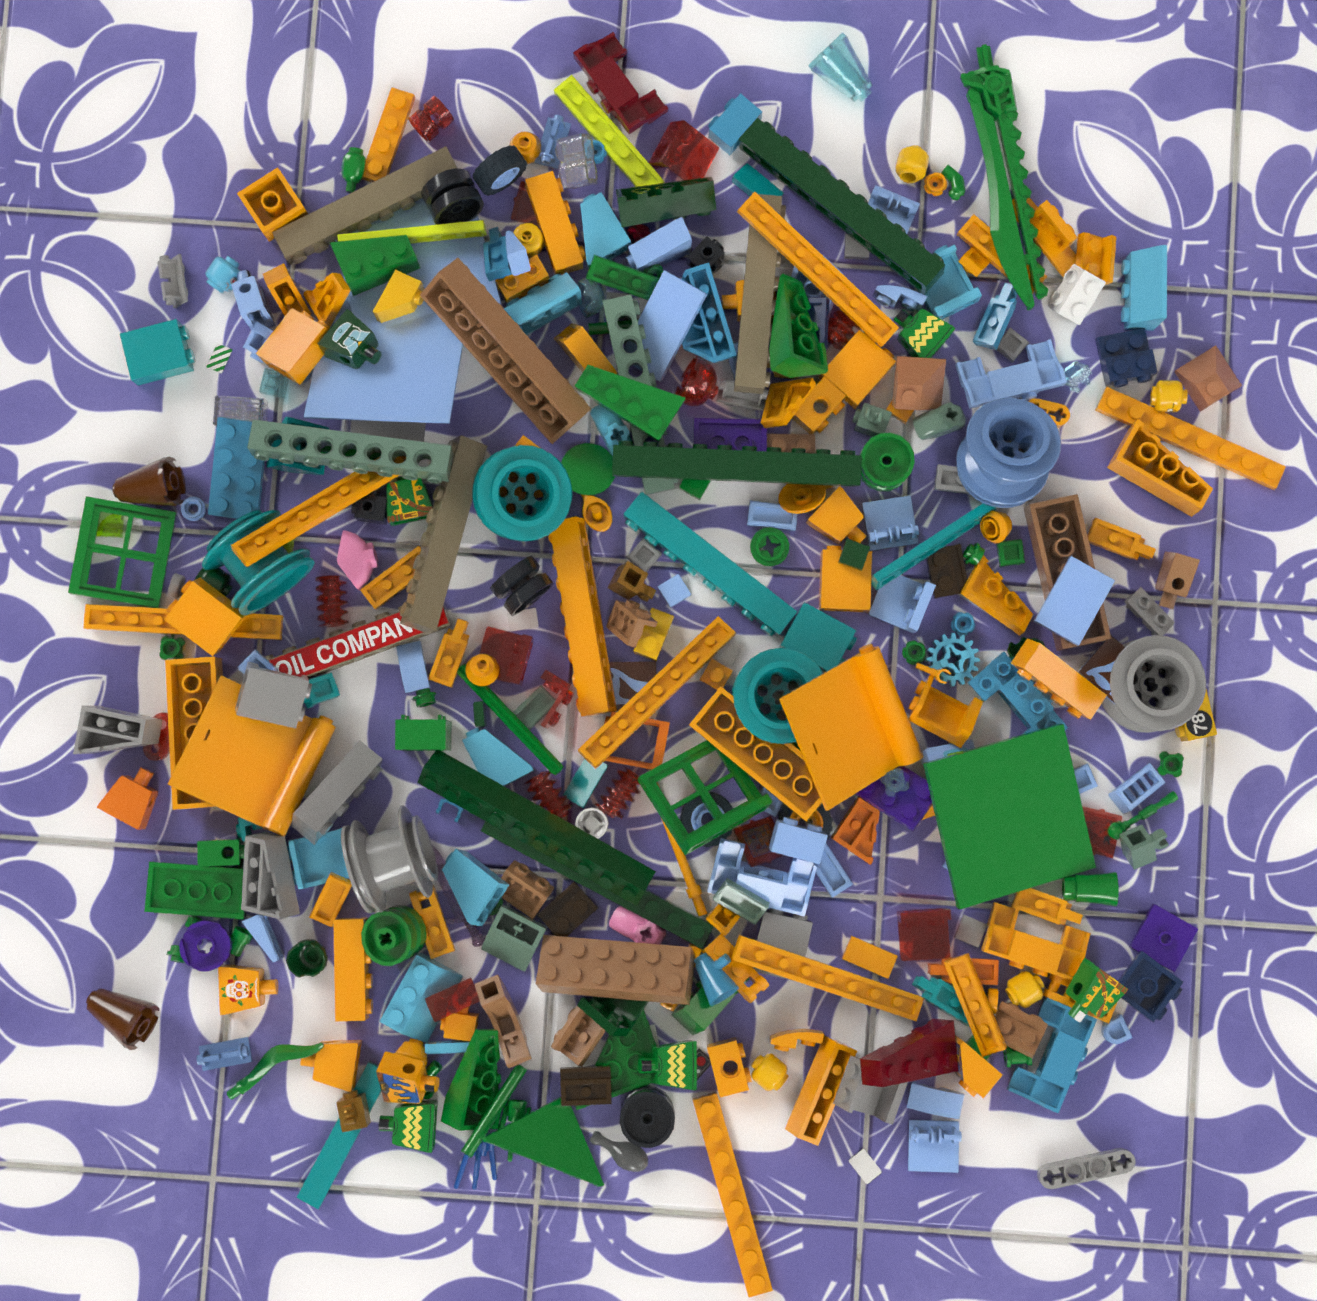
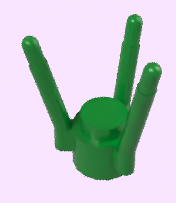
(513, 1110)

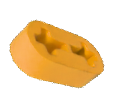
(1052, 407)

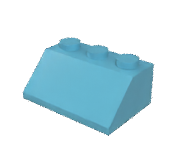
(1144, 288)
(545, 303)
(408, 1009)

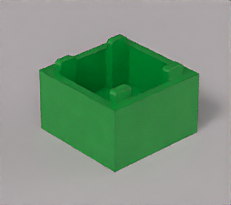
(423, 734)

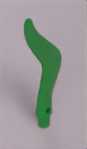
(272, 1057)

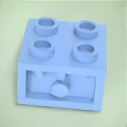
(902, 603)

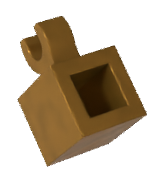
(629, 582)
(353, 1111)

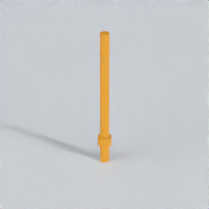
(693, 890)

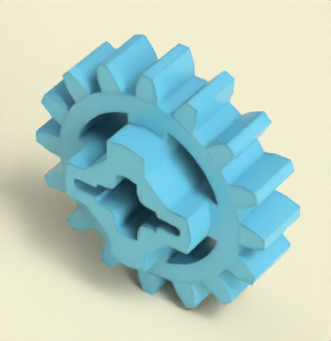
(957, 669)

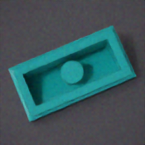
(752, 181)
(584, 783)

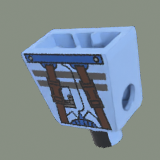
(252, 300)

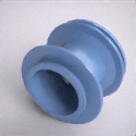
(996, 469)

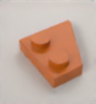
(858, 830)

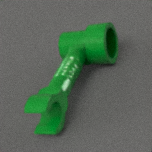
(239, 936)

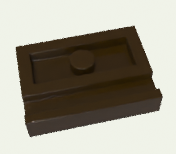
(947, 571)
(567, 911)
(585, 1085)

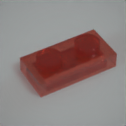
(452, 1000)

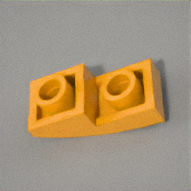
(788, 1039)

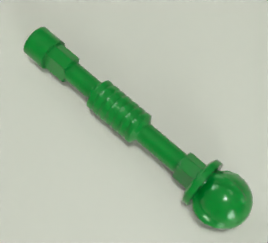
(1119, 827)

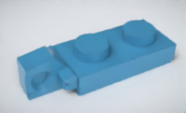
(496, 256)
(996, 318)

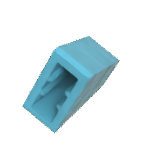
(602, 229)
(495, 758)
(473, 886)

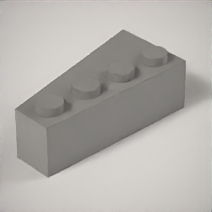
(336, 791)

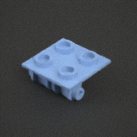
(896, 207)
(890, 523)
(933, 1146)

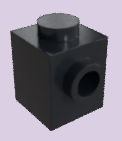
(707, 252)
(371, 508)

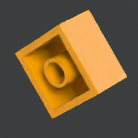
(272, 203)

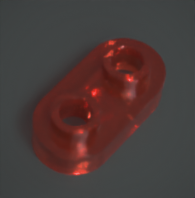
(163, 743)

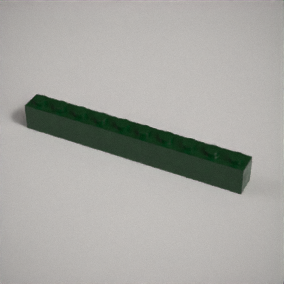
(842, 206)
(736, 465)
(536, 827)
(650, 907)

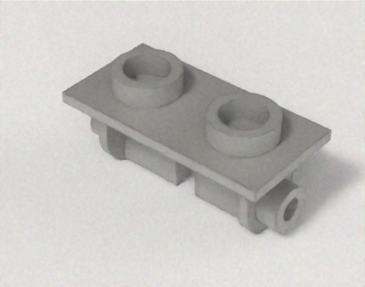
(175, 290)
(748, 400)
(1150, 612)

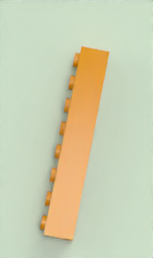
(582, 618)

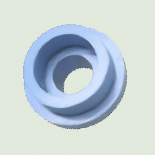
(188, 503)

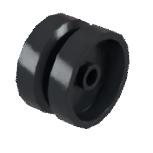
(452, 197)
(521, 585)
(640, 1130)

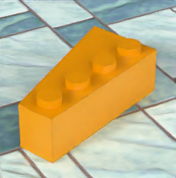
(1159, 471)

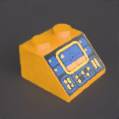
(974, 1071)

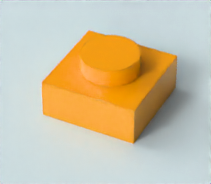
(973, 262)
(716, 674)

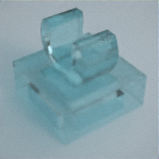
(1076, 374)
(273, 383)

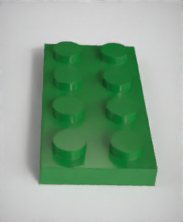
(194, 890)

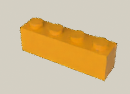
(554, 223)
(1058, 679)
(351, 971)
(819, 1091)

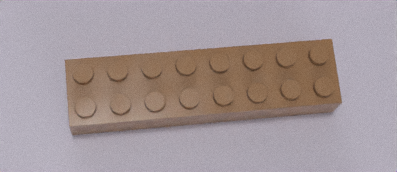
(504, 350)

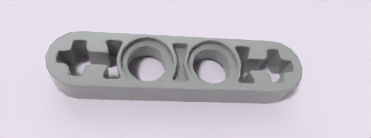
(1086, 1171)

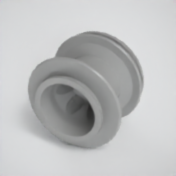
(1183, 677)
(388, 859)

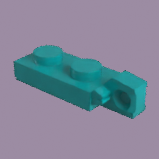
(941, 996)

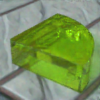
(111, 526)

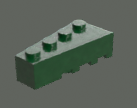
(665, 201)

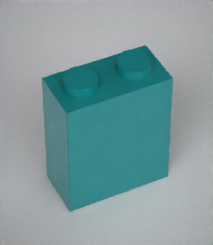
(157, 352)
(819, 637)

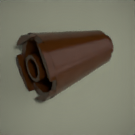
(152, 484)
(123, 1016)

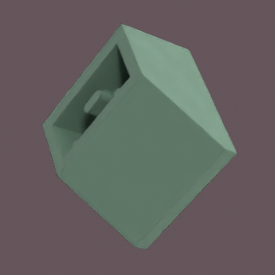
(513, 937)

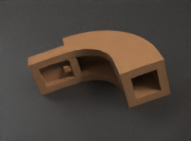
(504, 1018)

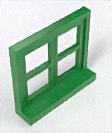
(86, 546)
(722, 822)

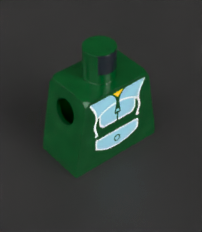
(350, 342)

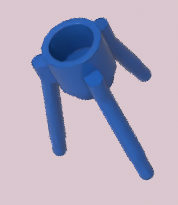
(481, 1151)

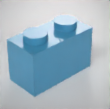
(732, 124)

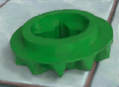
(776, 537)

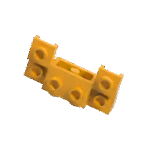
(1032, 951)

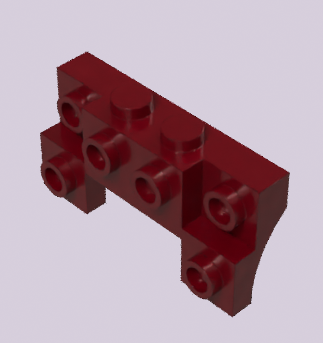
(613, 87)

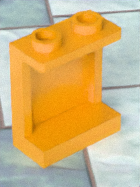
(943, 714)

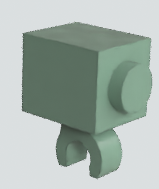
(871, 420)
(1140, 846)

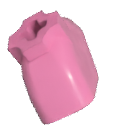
(356, 558)
(636, 927)

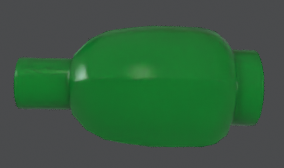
(353, 168)

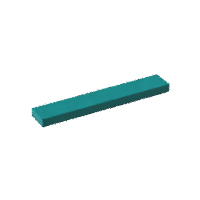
(930, 546)
(337, 1146)

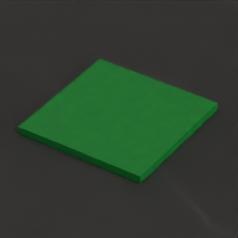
(1009, 815)

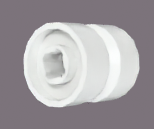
(593, 822)

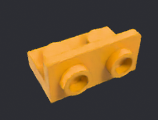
(1096, 255)

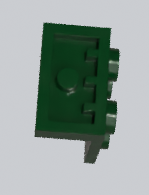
(613, 1014)

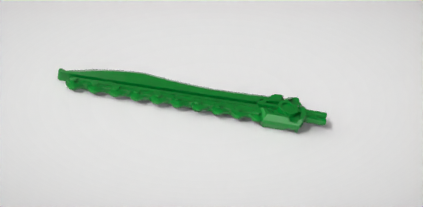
(992, 100)

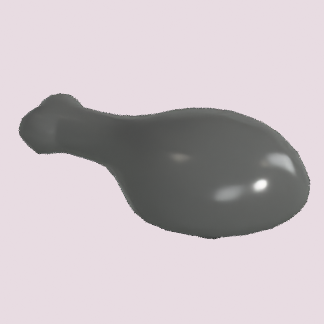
(623, 1153)

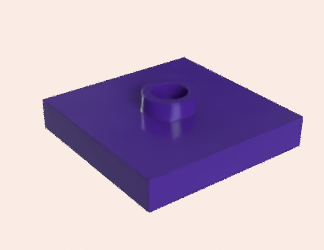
(1163, 937)

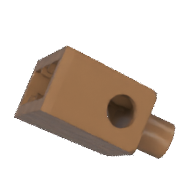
(1176, 567)

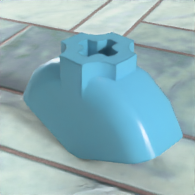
(610, 427)

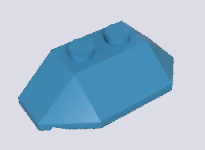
(709, 332)

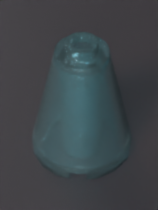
(842, 69)

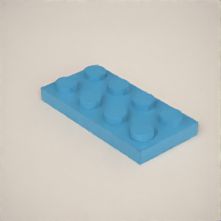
(235, 472)

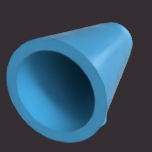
(714, 980)

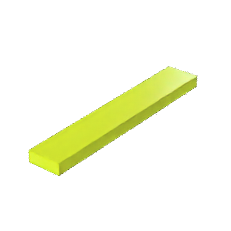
(605, 131)
(426, 233)

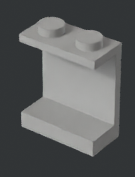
(872, 1100)

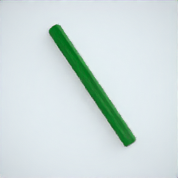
(514, 724)

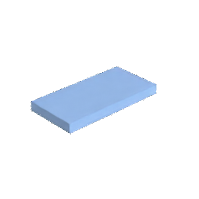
(667, 321)

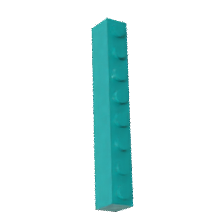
(709, 564)

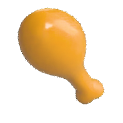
(596, 513)

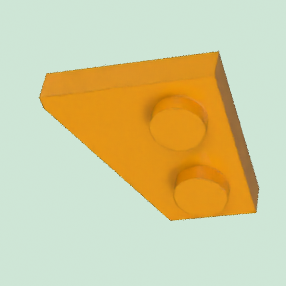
(328, 297)
(785, 400)

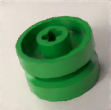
(896, 451)
(393, 935)

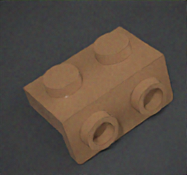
(578, 1036)

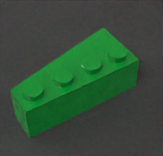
(634, 402)

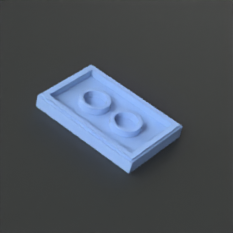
(1074, 600)

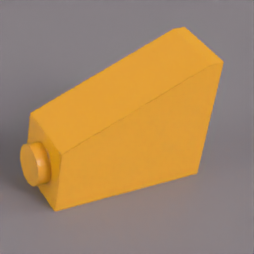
(582, 348)

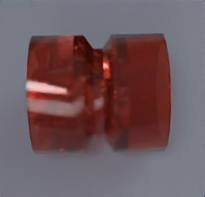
(424, 125)

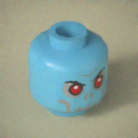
(222, 273)

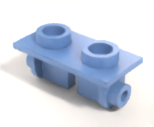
(554, 129)
(224, 1054)

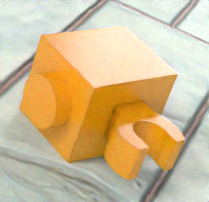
(460, 1025)

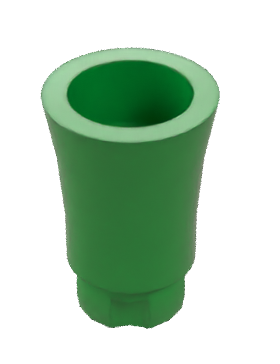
(1092, 888)

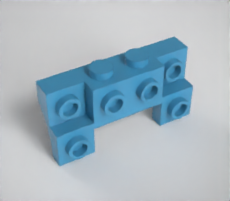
(1019, 694)
(1059, 1060)

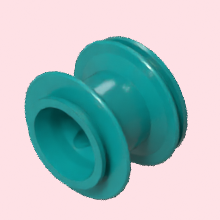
(550, 479)
(264, 579)
(757, 672)

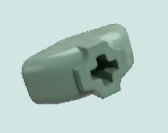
(939, 421)

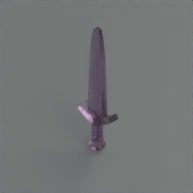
(477, 938)

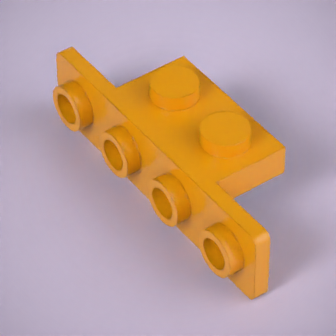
(1053, 235)

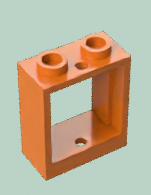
(659, 748)

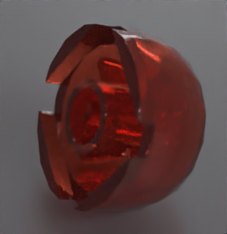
(698, 383)

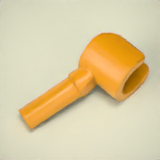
(934, 672)

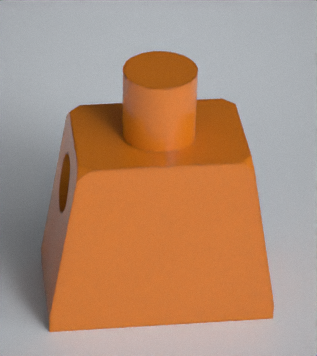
(131, 799)

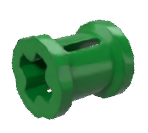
(1014, 1057)

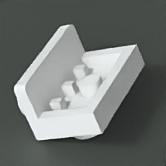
(1076, 294)

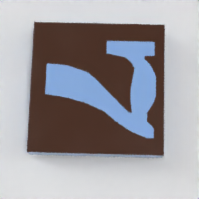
(1099, 665)
(630, 678)

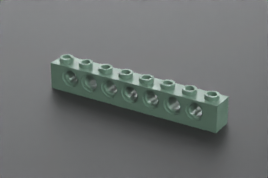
(614, 310)
(265, 433)

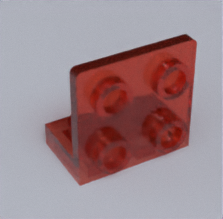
(684, 151)
(510, 651)
(555, 684)
(923, 934)

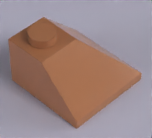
(1208, 378)
(918, 383)

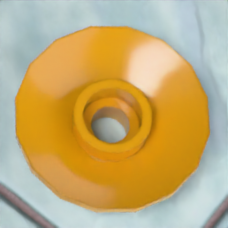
(801, 497)

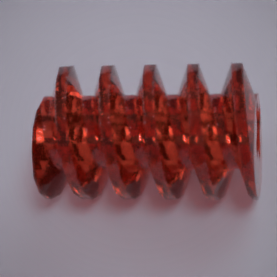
(839, 327)
(331, 601)
(548, 794)
(620, 794)

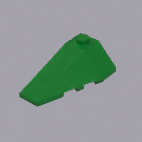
(794, 340)
(474, 1083)

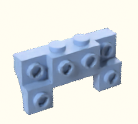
(1015, 381)
(781, 889)

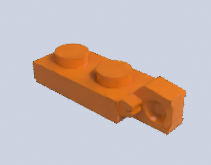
(986, 970)

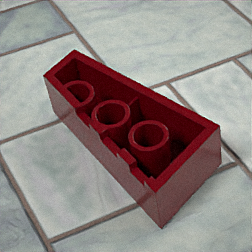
(916, 1056)

